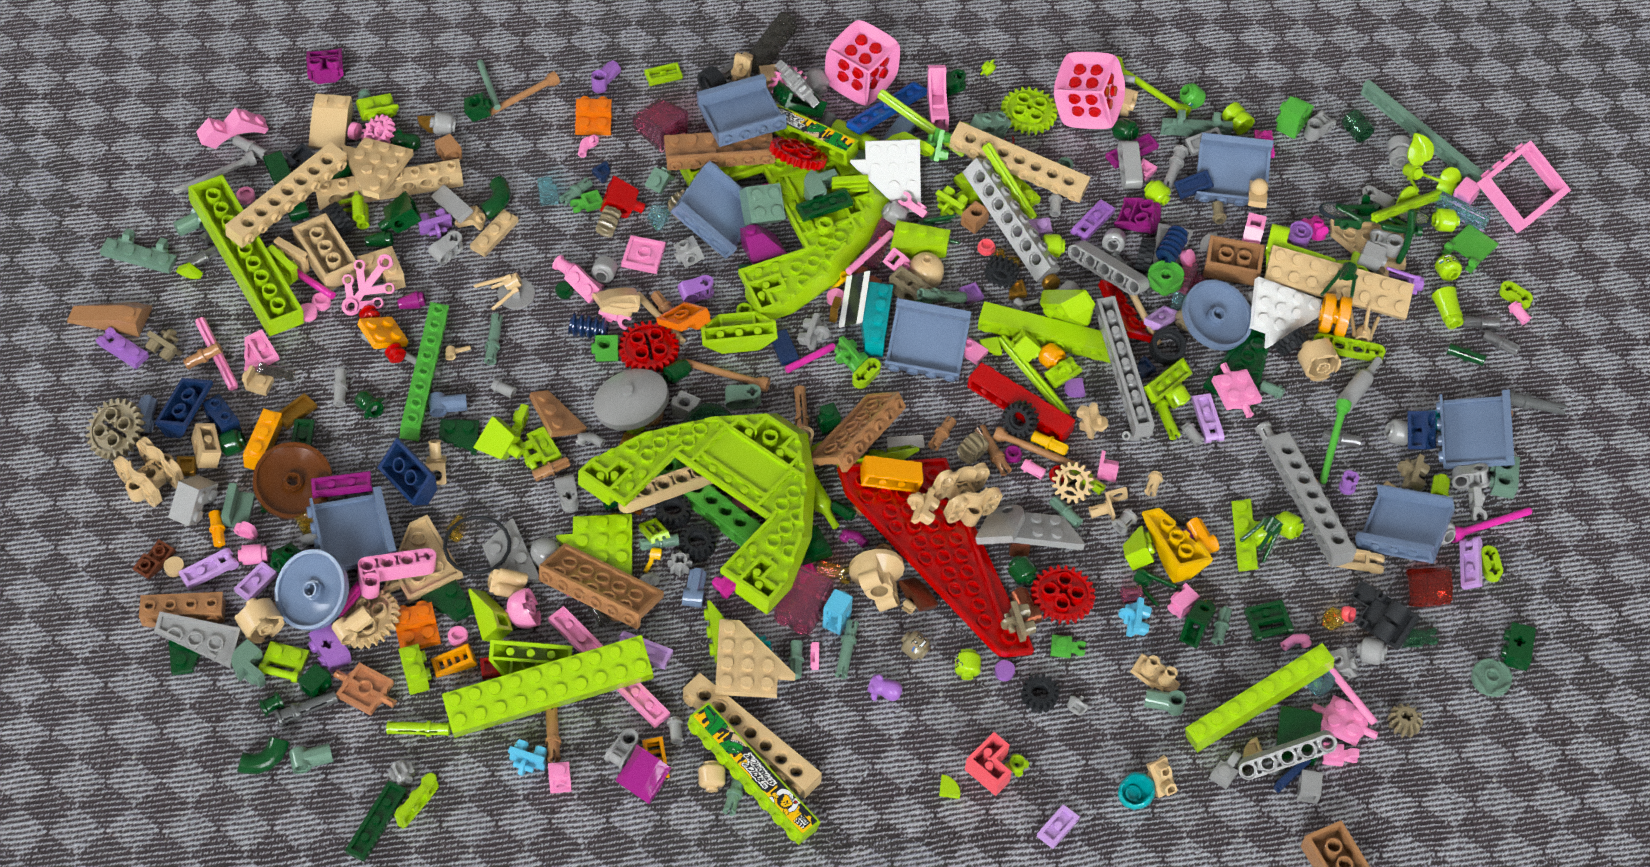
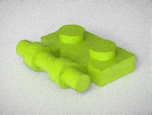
(542, 445)

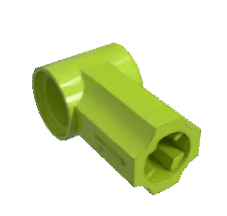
(1440, 485)

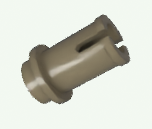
(1218, 212)

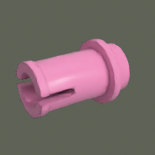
(1517, 309)
(1033, 469)

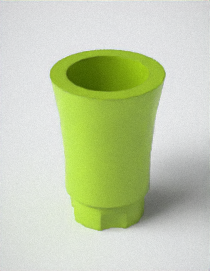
(1448, 306)

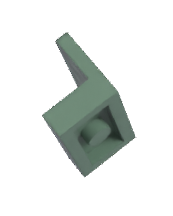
(236, 506)

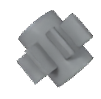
(679, 563)
(401, 773)

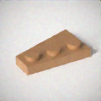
(555, 415)

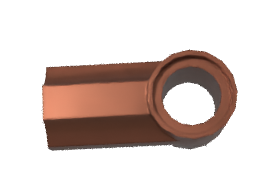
(1022, 596)

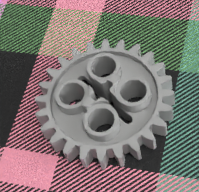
(796, 83)

